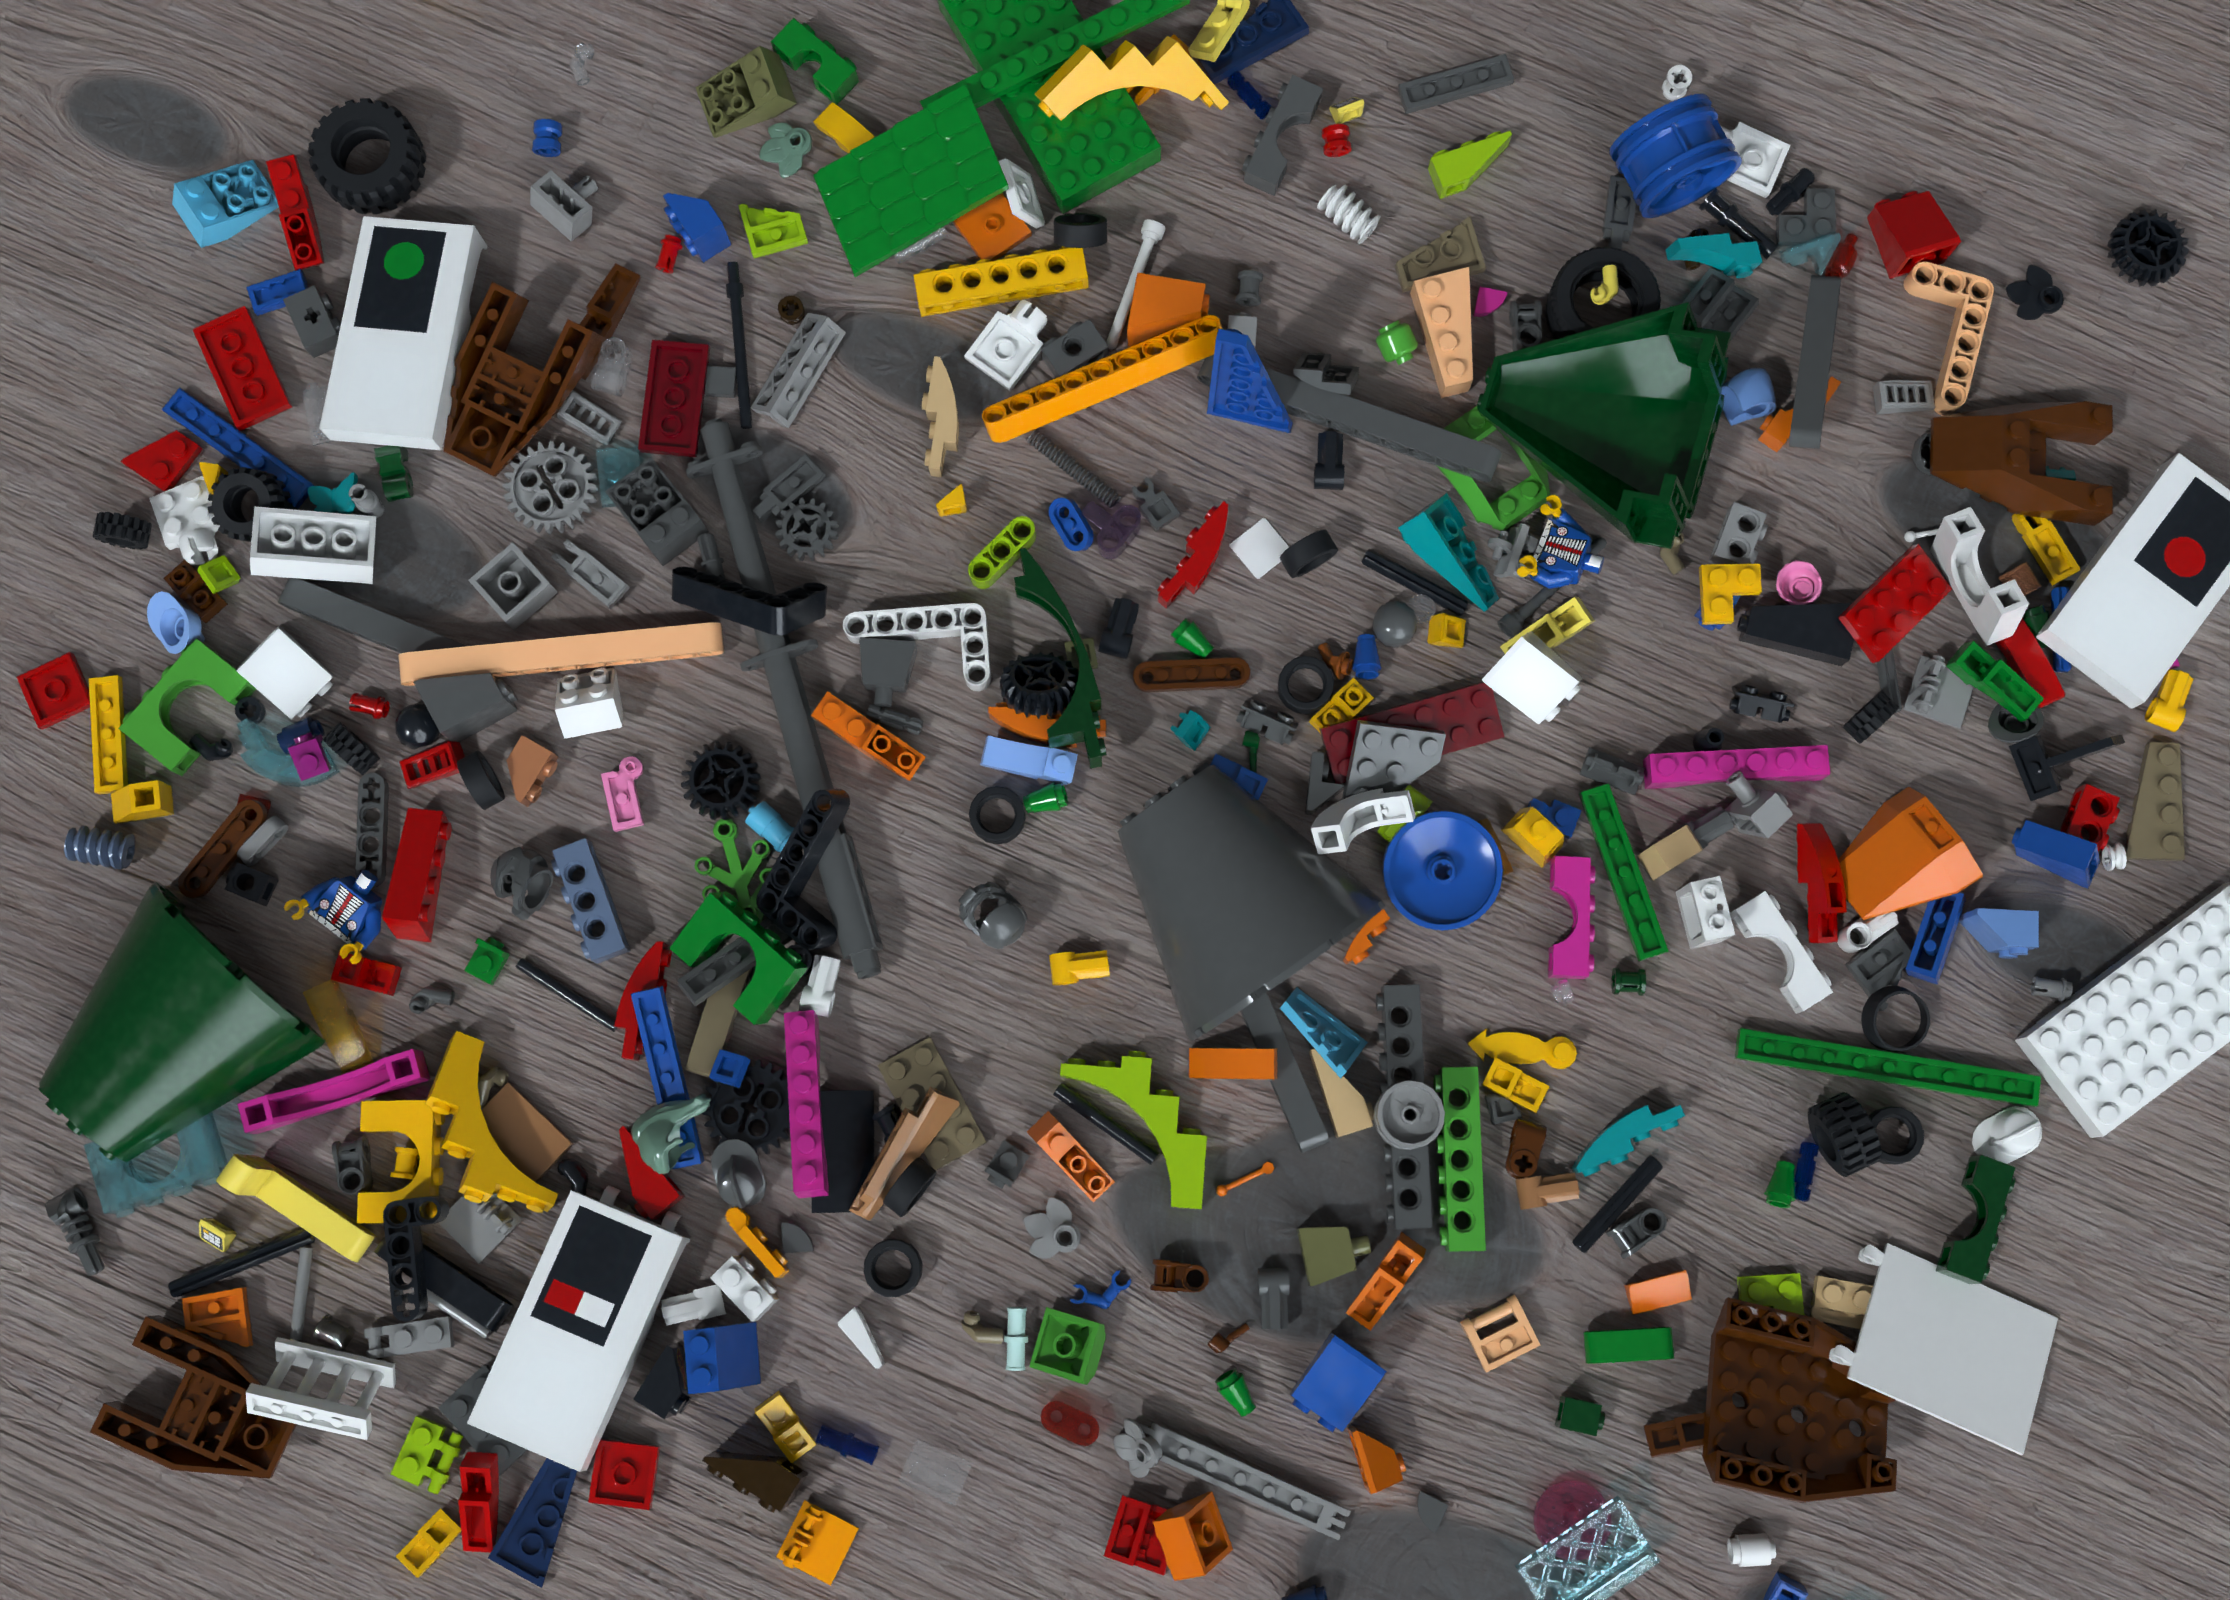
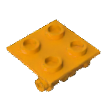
(817, 1542)

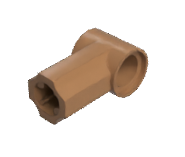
(1539, 1191)

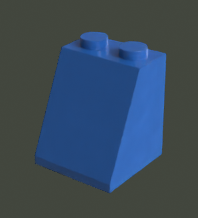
(722, 1357)
(1336, 1383)

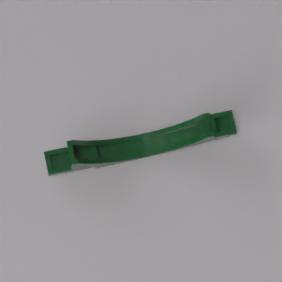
(1081, 716)

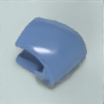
(1748, 396)

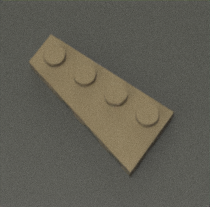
(2157, 815)

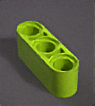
(1005, 539)

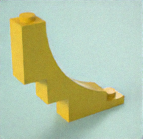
(1087, 76)

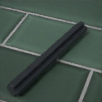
(240, 1262)

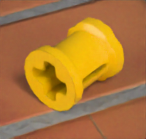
(405, 1163)

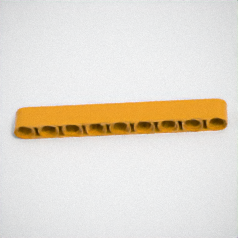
(1102, 379)

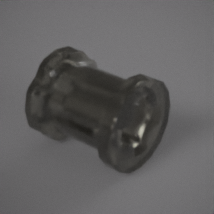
(333, 1333)

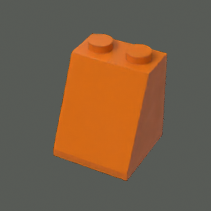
(1163, 305)

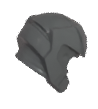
(522, 871)
(1000, 926)

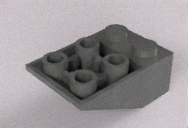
(656, 511)

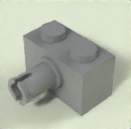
(564, 205)
(1756, 810)

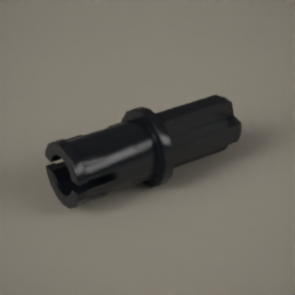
(1790, 191)

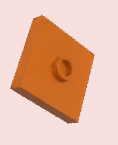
(992, 228)

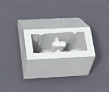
(588, 702)

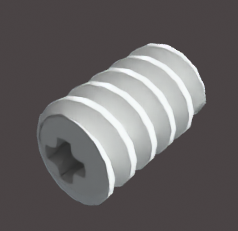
(1348, 213)

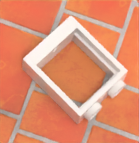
(1700, 915)

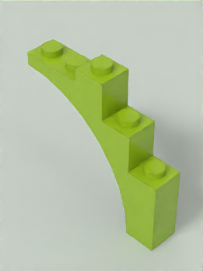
(1131, 1084)

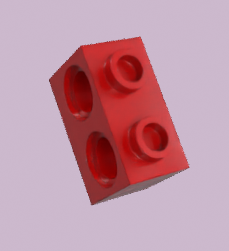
(2082, 816)

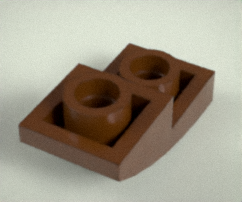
(194, 591)

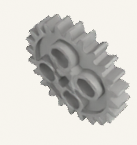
(528, 499)

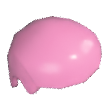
(1799, 583)

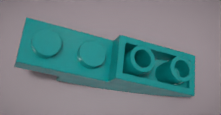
(1614, 1140)

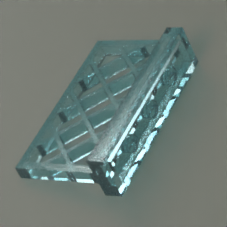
(1598, 1581)

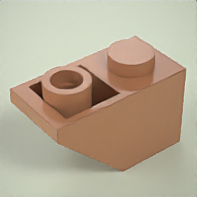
(528, 769)

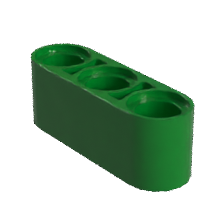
(1628, 1345)

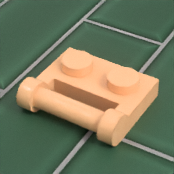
(1505, 1343)

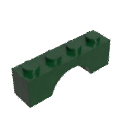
(1989, 1185)

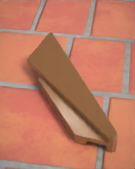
(905, 1144)

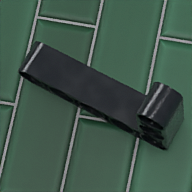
(748, 605)
(800, 868)

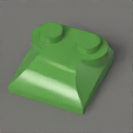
(1068, 1346)

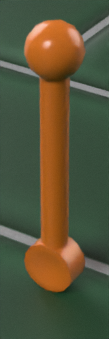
(1267, 1168)

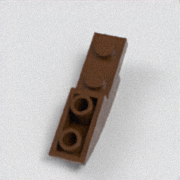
(1676, 1435)

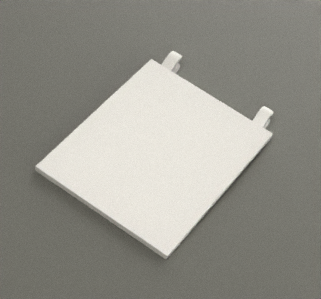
(1950, 1348)

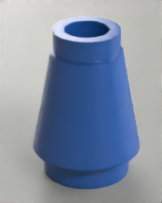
(1366, 658)

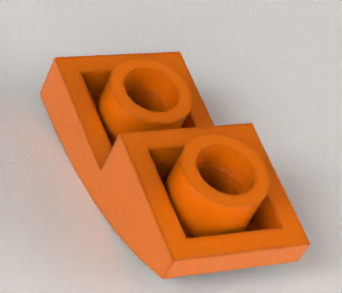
(1358, 948)

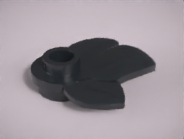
(2031, 294)

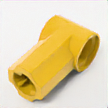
(2168, 707)
(1072, 967)

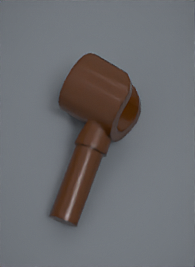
(1220, 1344)

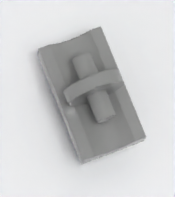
(1509, 548)

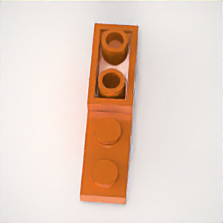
(1031, 727)
(867, 736)

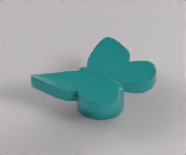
(334, 500)

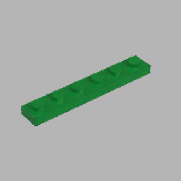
(1623, 872)

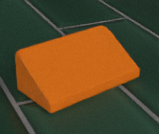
(1658, 1291)

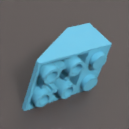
(223, 202)

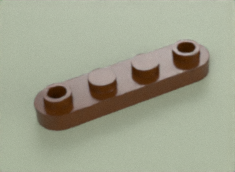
(1191, 674)
(221, 849)

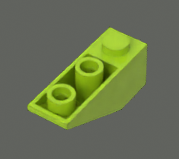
(1459, 168)

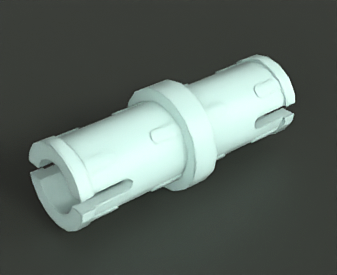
(1016, 1338)

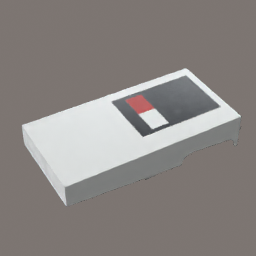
(579, 1329)

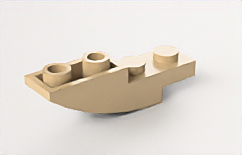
(942, 408)

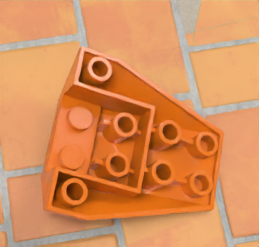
(1905, 858)

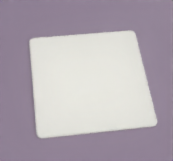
(1259, 548)

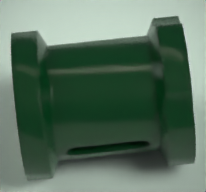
(1628, 981)

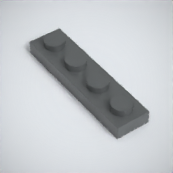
(1455, 84)
(723, 967)

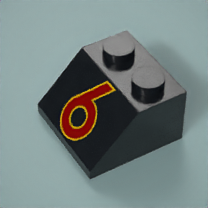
(666, 1384)

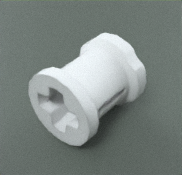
(1679, 89)

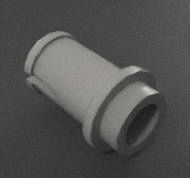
(2052, 988)

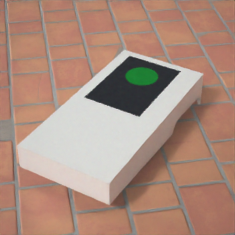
(402, 333)

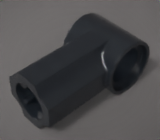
(1329, 467)
(1118, 635)

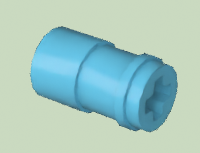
(769, 824)

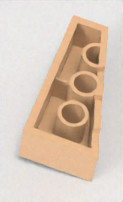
(1445, 323)

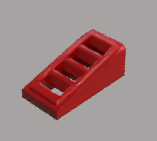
(449, 755)

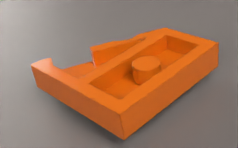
(220, 1315)

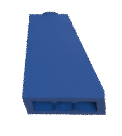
(2057, 852)

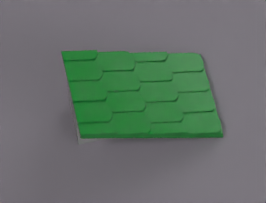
(910, 180)

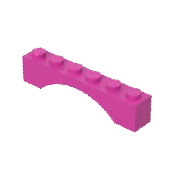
(1702, 767)
(334, 1093)
(805, 1116)

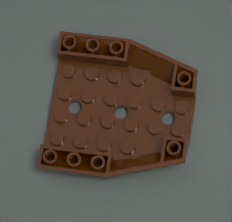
(1782, 1364)

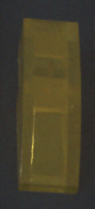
(338, 1026)

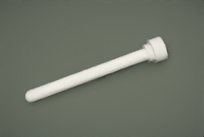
(1151, 233)

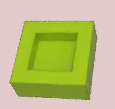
(218, 574)

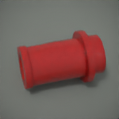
(668, 254)
(376, 707)

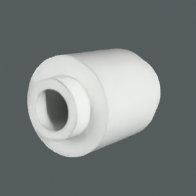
(1751, 1550)

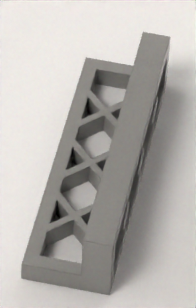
(801, 370)

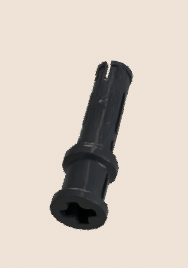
(1766, 246)

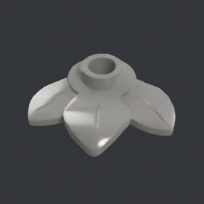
(1048, 1227)
(1137, 1449)

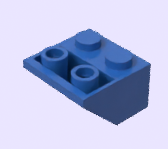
(697, 225)

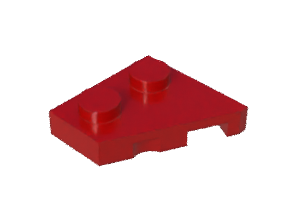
(164, 460)

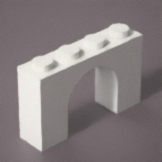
(1991, 610)

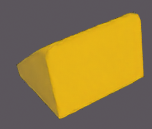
(211, 473)
(952, 503)
(1446, 631)

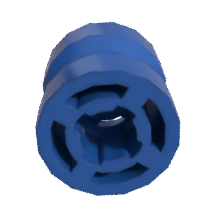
(547, 135)

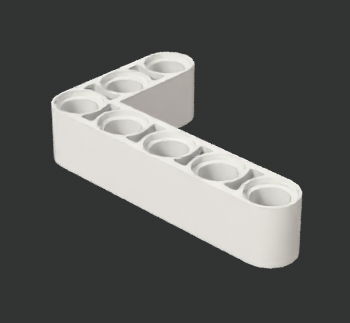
(929, 630)

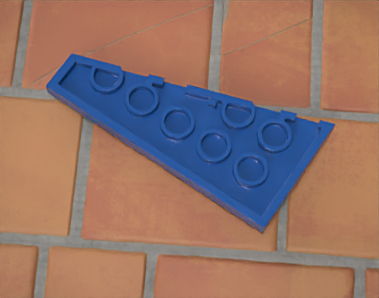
(1242, 386)

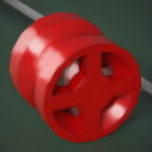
(1336, 140)

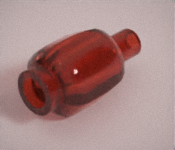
(1843, 258)

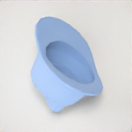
(172, 622)

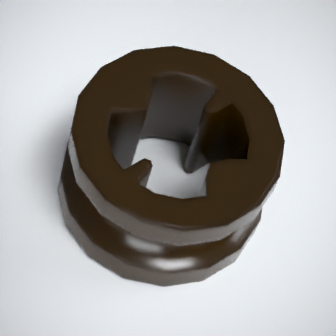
(797, 315)

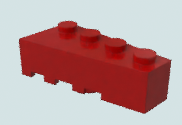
(417, 875)

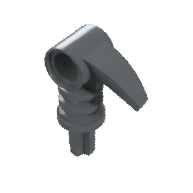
(68, 1209)

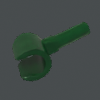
(1252, 741)

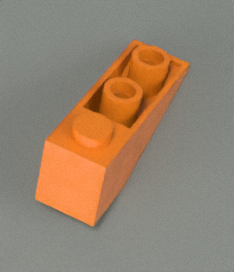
(1070, 1156)

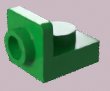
(487, 960)

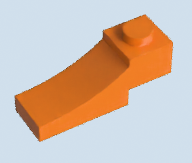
(1778, 427)
(1386, 1281)

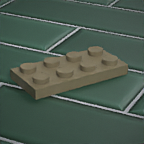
(909, 1080)

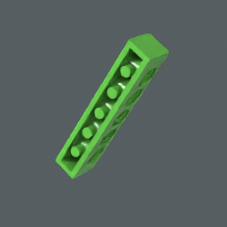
(1473, 1236)

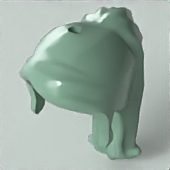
(659, 1131)

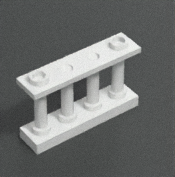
(316, 1412)

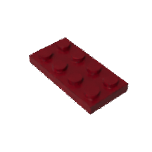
(674, 398)

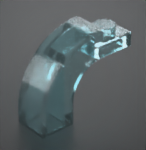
(273, 766)

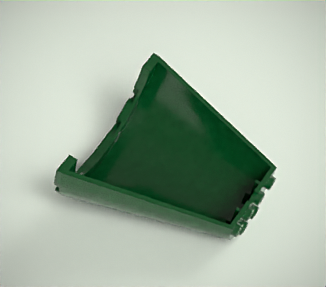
(167, 1035)

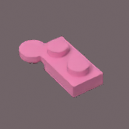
(622, 794)

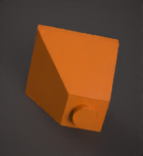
(1376, 1461)

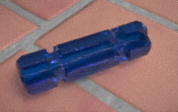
(1249, 95)
(1805, 1171)

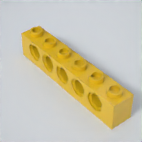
(989, 291)

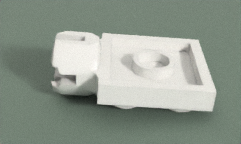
(1760, 156)
(1009, 344)
(186, 520)

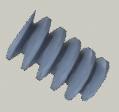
(99, 848)

